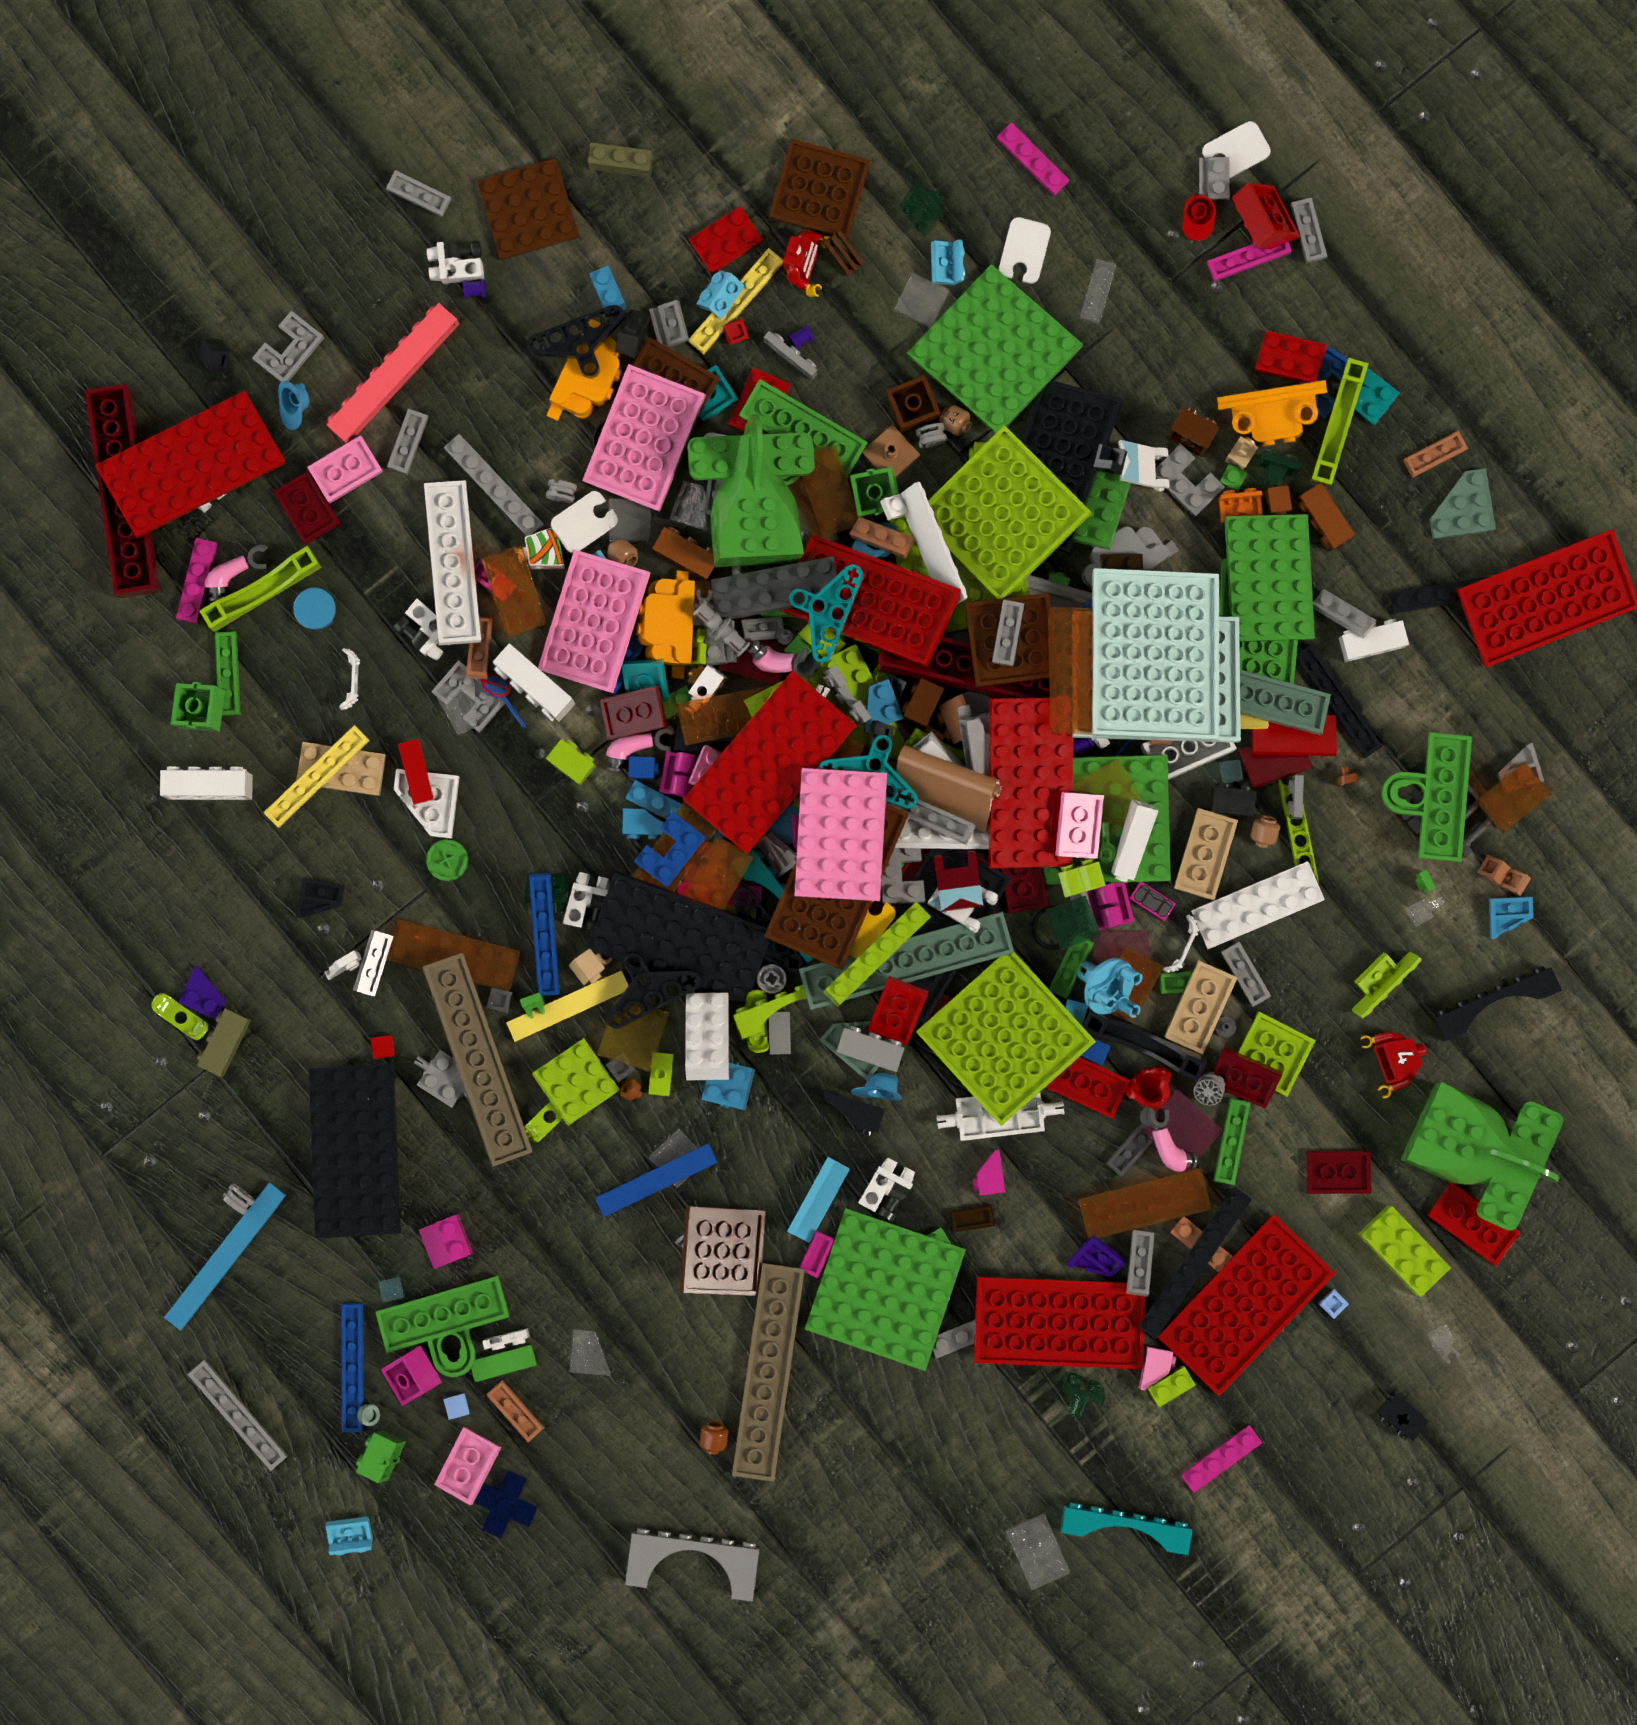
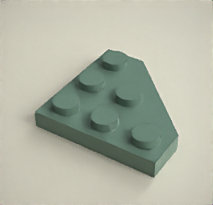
(1465, 508)
(832, 1038)

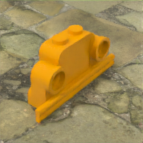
(580, 394)
(1274, 412)
(668, 622)

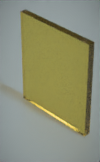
(1117, 790)
(635, 1042)

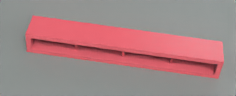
(393, 373)

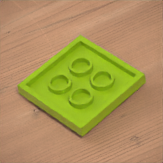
(1278, 1048)
(575, 1082)

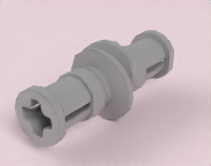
(721, 628)

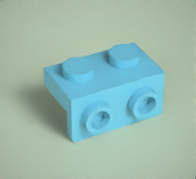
(947, 262)
(720, 293)
(349, 1535)

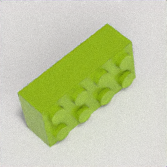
(1404, 1251)

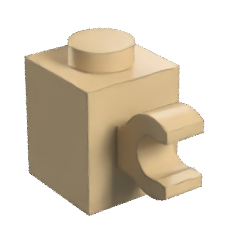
(1242, 453)
(589, 966)

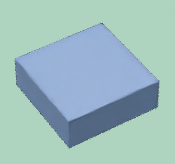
(1333, 1303)
(456, 1406)

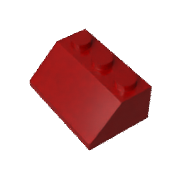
(1265, 215)

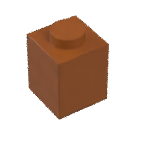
(1278, 500)

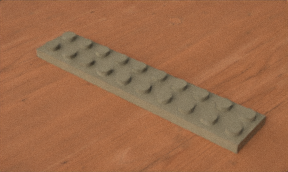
(477, 1059)
(768, 1372)

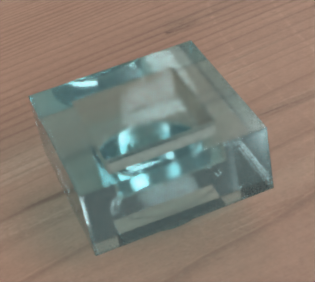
(1230, 771)
(391, 1289)

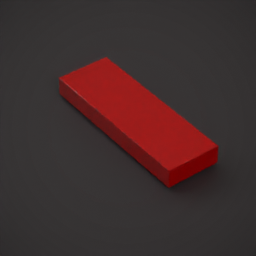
(416, 771)

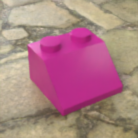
(446, 1241)
(411, 1375)

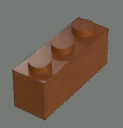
(1325, 517)
(684, 553)

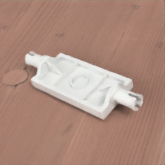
(977, 1123)

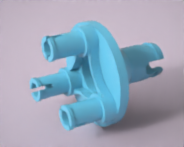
(1110, 986)

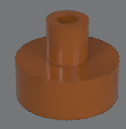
(1346, 777)
(630, 1089)

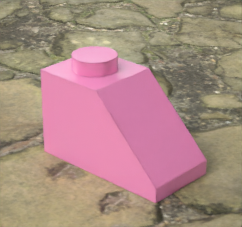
(1155, 1366)

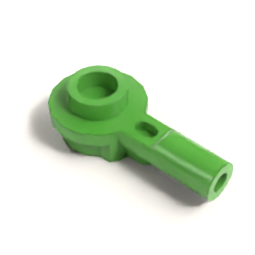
(1106, 851)

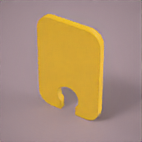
(872, 929)

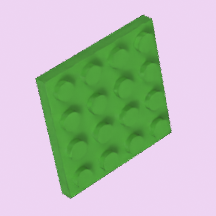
(1106, 507)

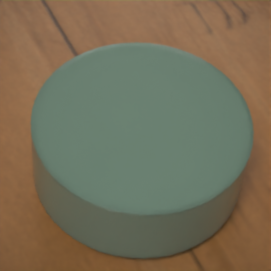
(368, 1415)

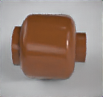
(714, 1437)

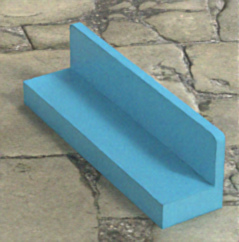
(818, 1199)

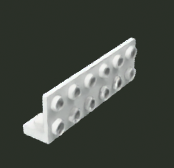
(926, 532)

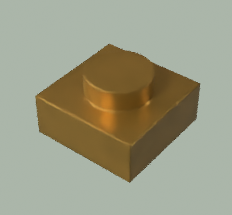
(695, 673)

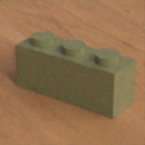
(620, 160)
(223, 1042)

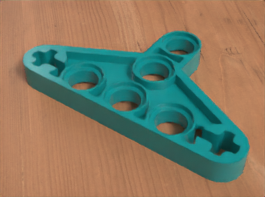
(831, 598)
(861, 764)

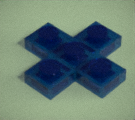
(505, 1504)

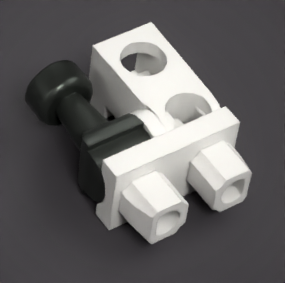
(451, 267)
(427, 636)
(585, 897)
(889, 1184)

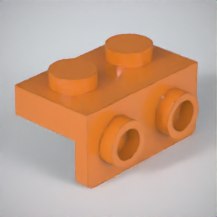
(1240, 504)

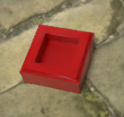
(735, 331)
(383, 1046)

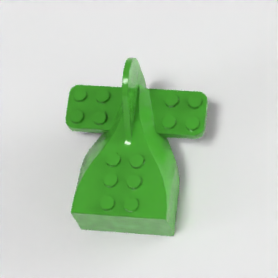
(754, 509)
(1473, 1145)

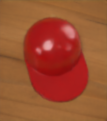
(1198, 217)

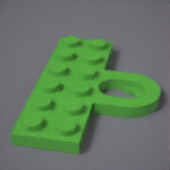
(786, 415)
(1443, 798)
(444, 1315)

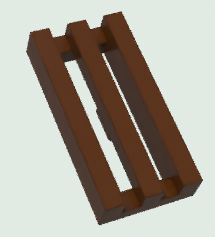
(854, 267)

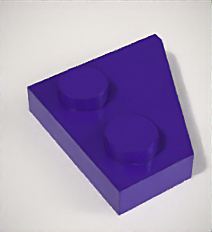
(202, 995)
(1097, 1258)

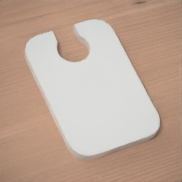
(1242, 145)
(1026, 245)
(578, 524)

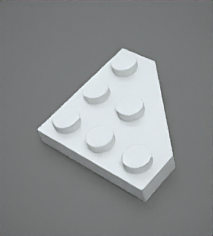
(435, 815)

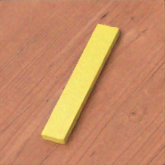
(753, 282)
(316, 776)
(568, 1006)

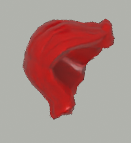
(1150, 1087)

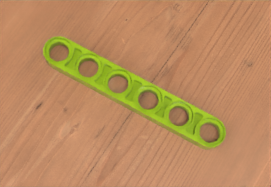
(1293, 831)

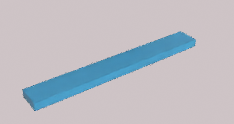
(225, 1256)

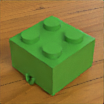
(871, 488)
(197, 707)
(378, 1458)

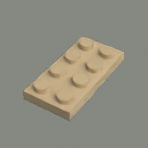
(359, 775)
(1205, 854)
(1200, 1007)

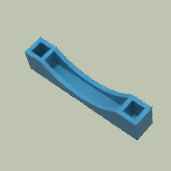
(641, 823)

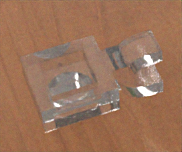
(1421, 911)

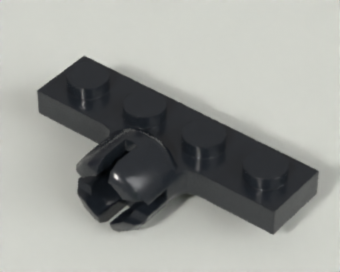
(879, 728)

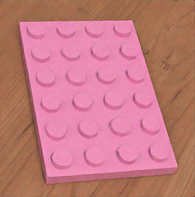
(644, 437)
(593, 621)
(840, 834)

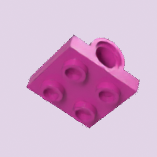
(677, 773)
(1110, 905)

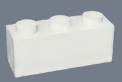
(1379, 640)

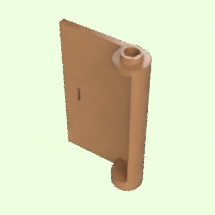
(949, 786)

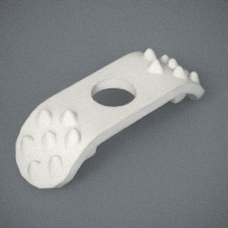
(351, 697)
(1193, 929)

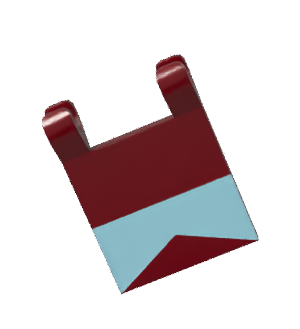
(959, 886)

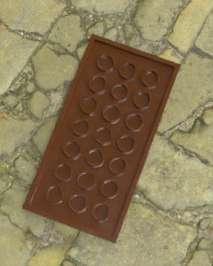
(828, 925)

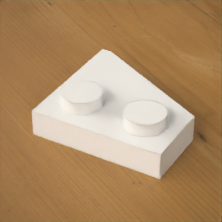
(348, 962)
(498, 1341)

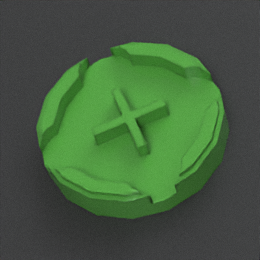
(447, 860)

